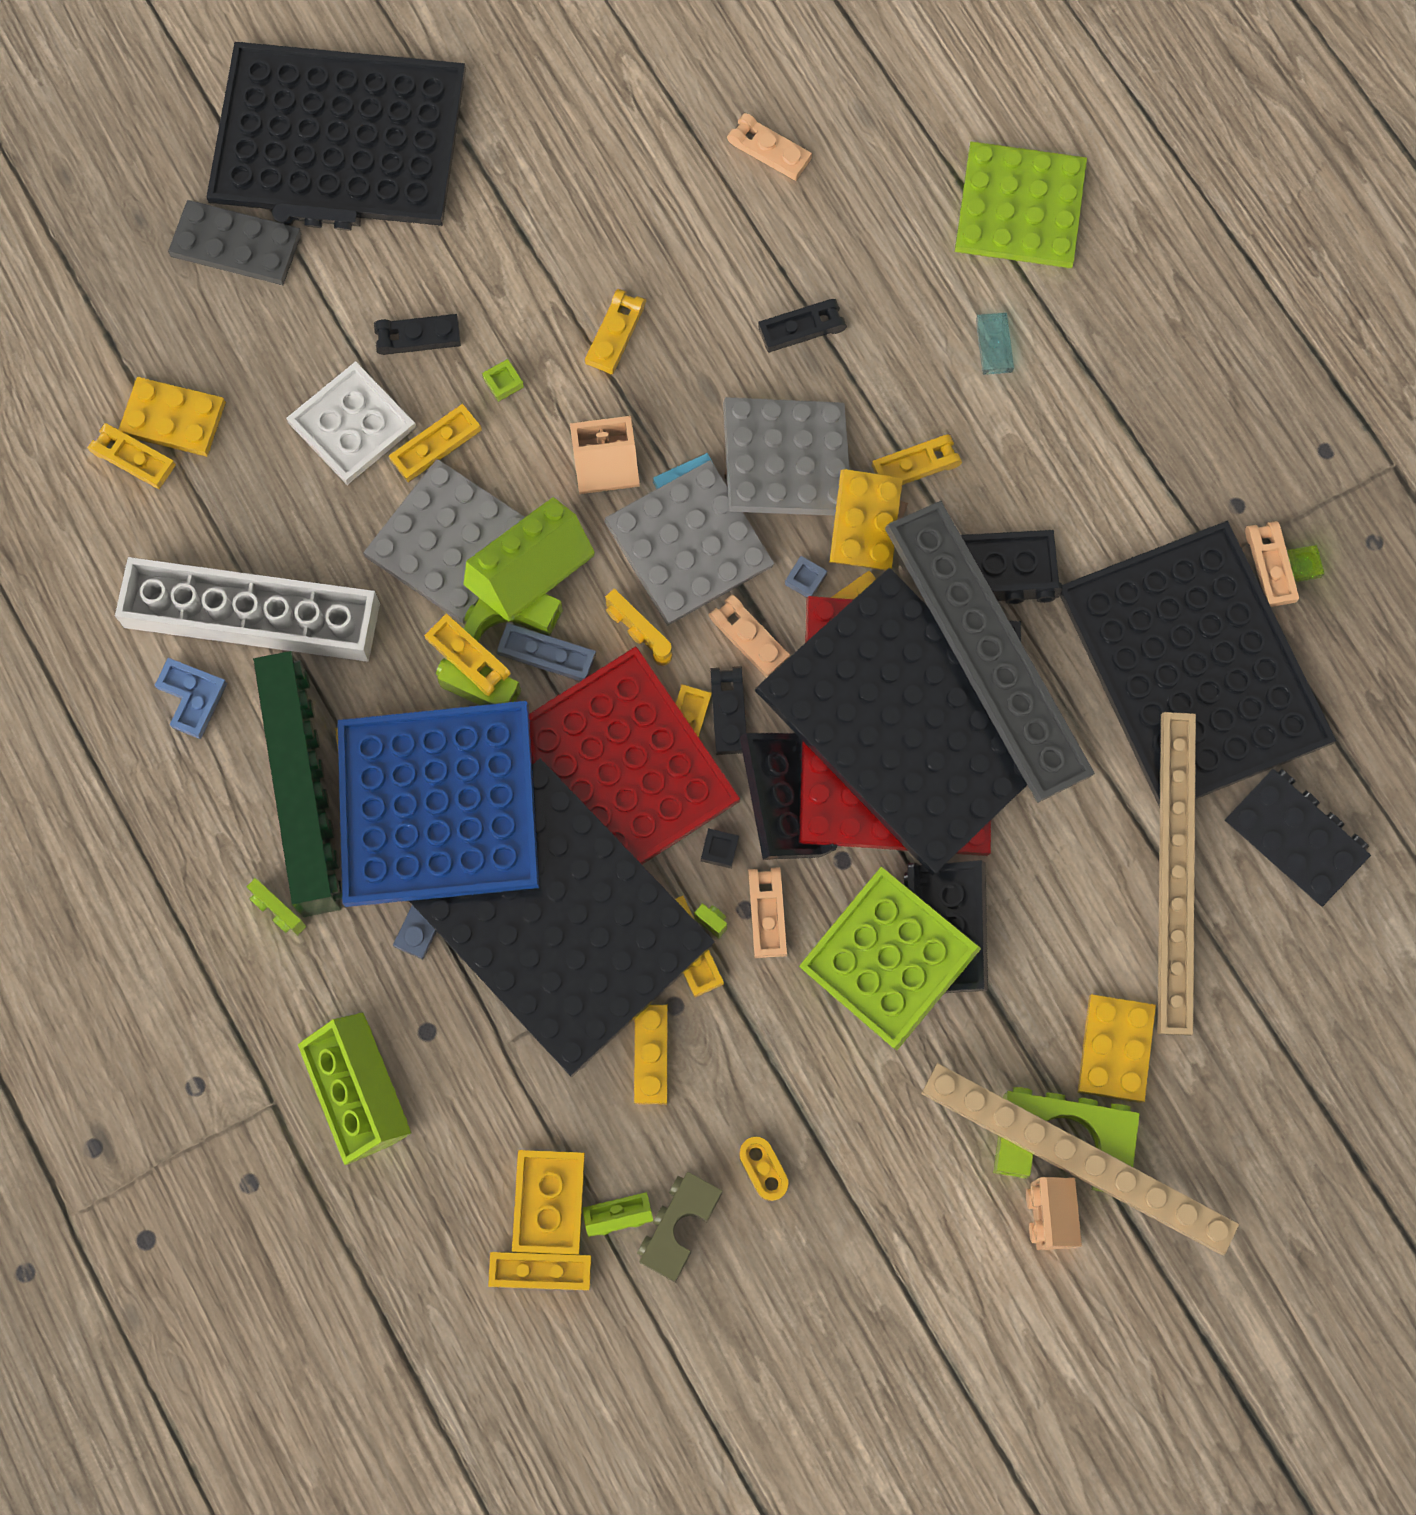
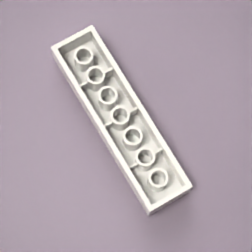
(248, 609)

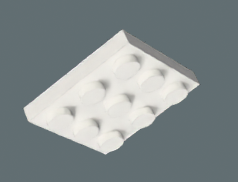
(351, 423)

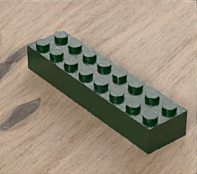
(297, 784)

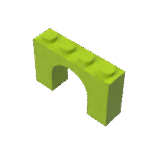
(539, 616)
(1111, 1128)

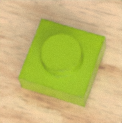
(503, 380)
(711, 919)

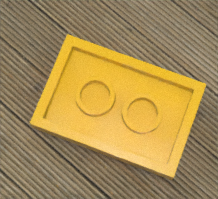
(172, 416)
(862, 512)
(1116, 1048)
(548, 1202)

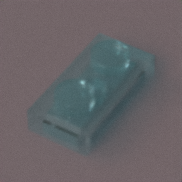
(994, 343)

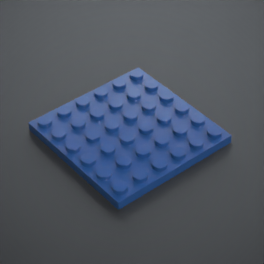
(437, 804)

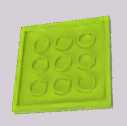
(1021, 204)
(889, 958)

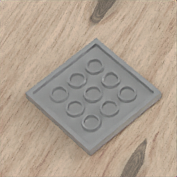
(784, 455)
(436, 533)
(688, 543)

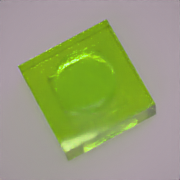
(1305, 563)

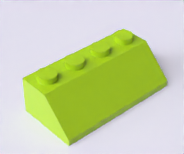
(528, 559)
(354, 1087)

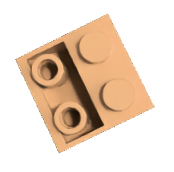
(605, 454)
(1054, 1213)

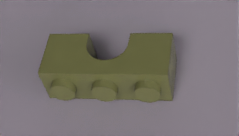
(690, 1198)

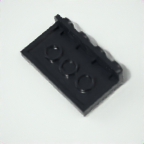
(1017, 564)
(774, 784)
(1298, 836)
(960, 898)

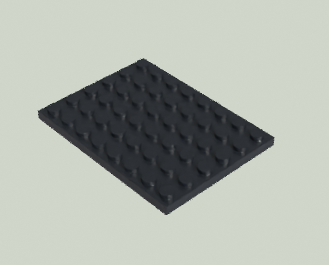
(337, 132)
(1197, 638)
(898, 721)
(584, 944)

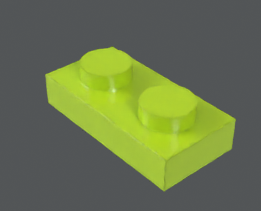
(264, 899)
(617, 1214)

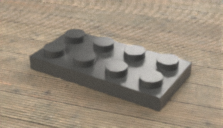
(235, 242)

